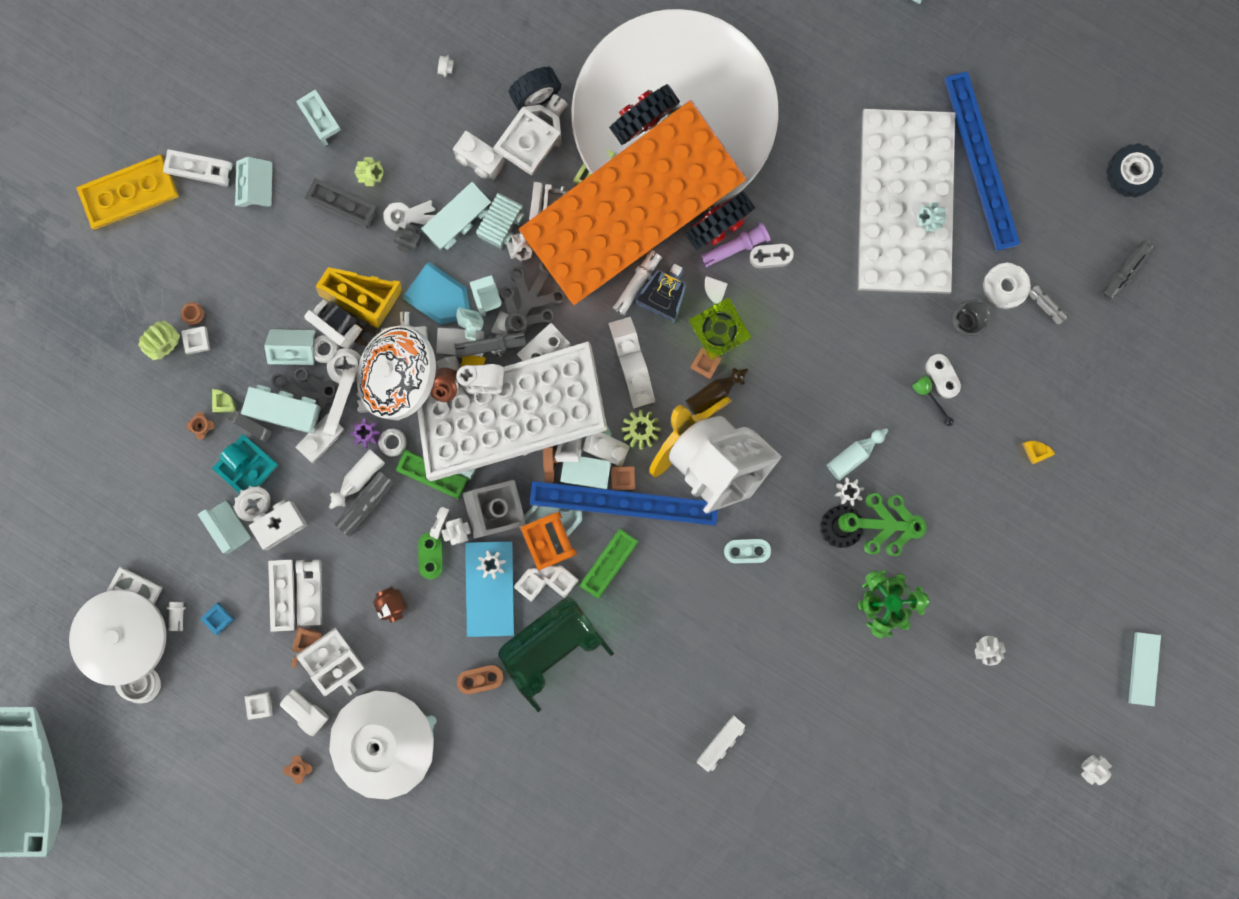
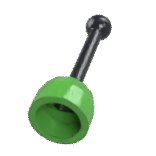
(924, 386)

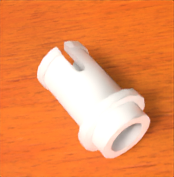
(175, 616)

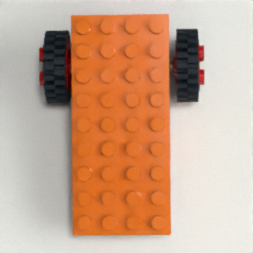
(640, 196)

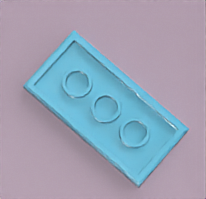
(489, 600)

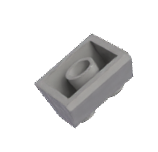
(494, 509)

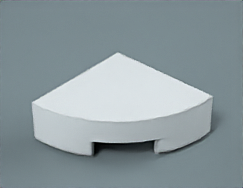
(714, 289)
(442, 517)

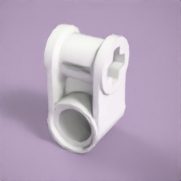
(481, 378)

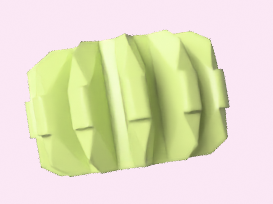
(159, 340)
(648, 431)

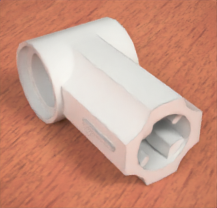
(309, 716)

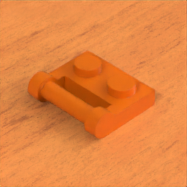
(541, 544)

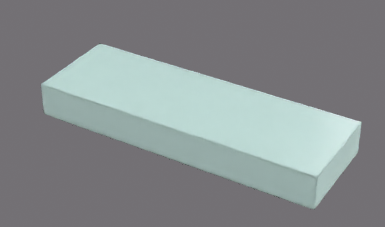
(1144, 669)

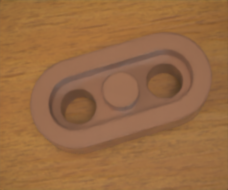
(480, 679)

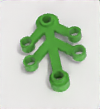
(887, 524)

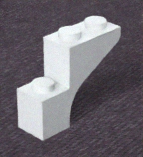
(632, 362)

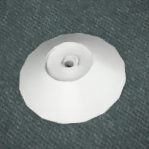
(403, 742)

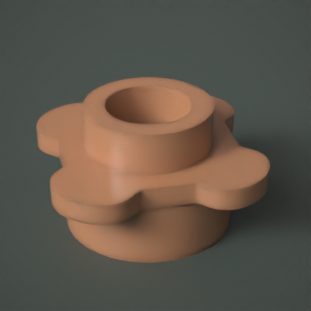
(194, 423)
(302, 765)

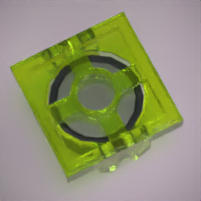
(719, 329)

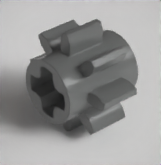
(407, 238)

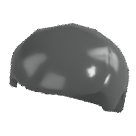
(970, 317)

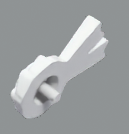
(398, 214)

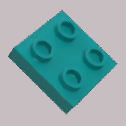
(244, 464)

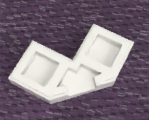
(555, 576)

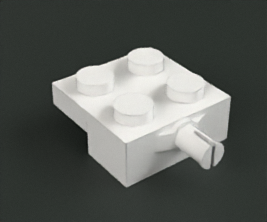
(331, 663)

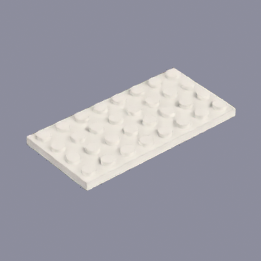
(905, 166)
(539, 407)

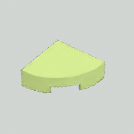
(222, 402)

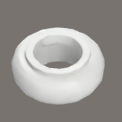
(320, 340)
(392, 452)

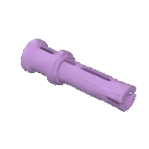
(744, 241)

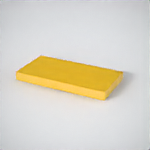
(127, 192)

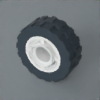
(535, 87)
(1144, 160)

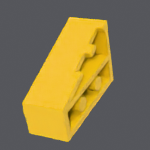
(359, 295)

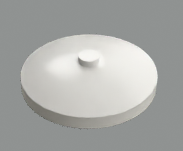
(117, 637)

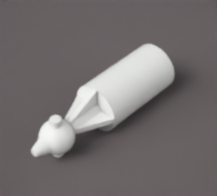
(357, 478)

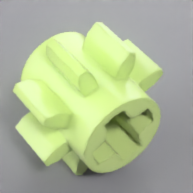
(369, 171)

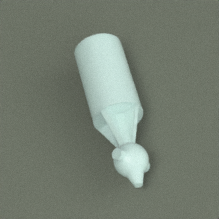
(855, 454)

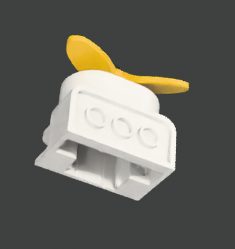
(715, 457)

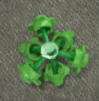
(895, 589)

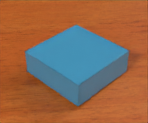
(217, 619)

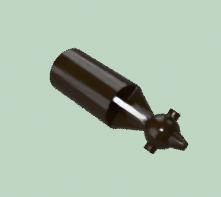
(715, 391)

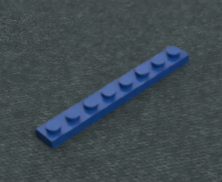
(981, 161)
(621, 503)

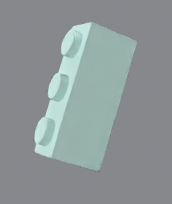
(456, 217)
(281, 409)

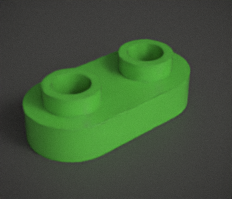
(430, 555)

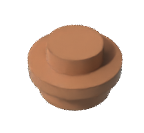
(192, 313)

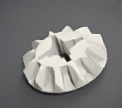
(352, 358)
(248, 512)

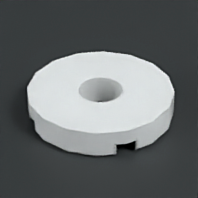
(1000, 297)

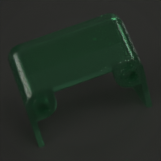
(546, 643)

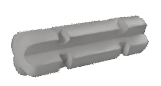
(1048, 304)

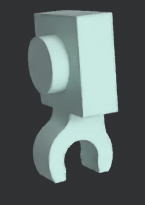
(470, 321)

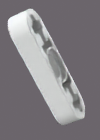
(339, 402)

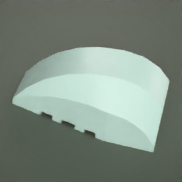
(27, 786)

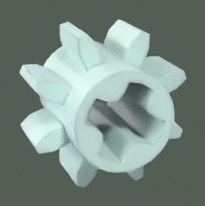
(932, 216)

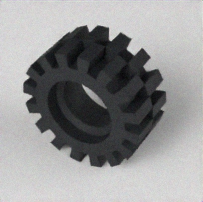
(828, 532)

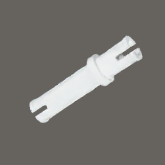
(642, 274)

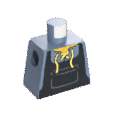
(664, 293)

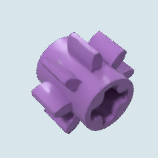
(369, 437)

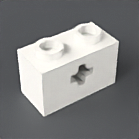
(270, 536)

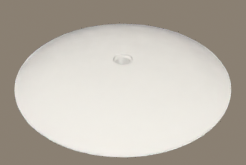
(701, 63)

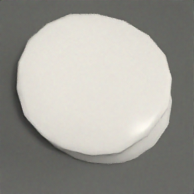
(142, 690)

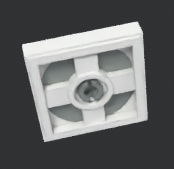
(130, 581)

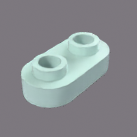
(747, 552)

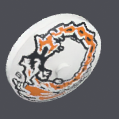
(396, 373)

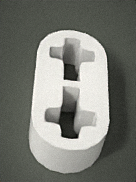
(771, 261)

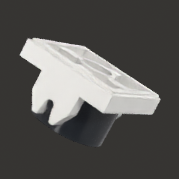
(335, 323)

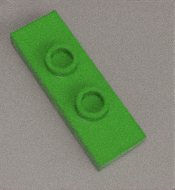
(414, 467)
(608, 563)

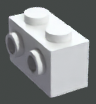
(479, 156)
(545, 342)

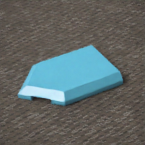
(437, 295)

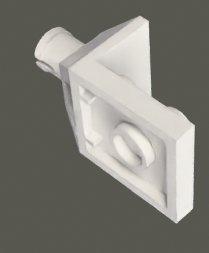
(532, 135)

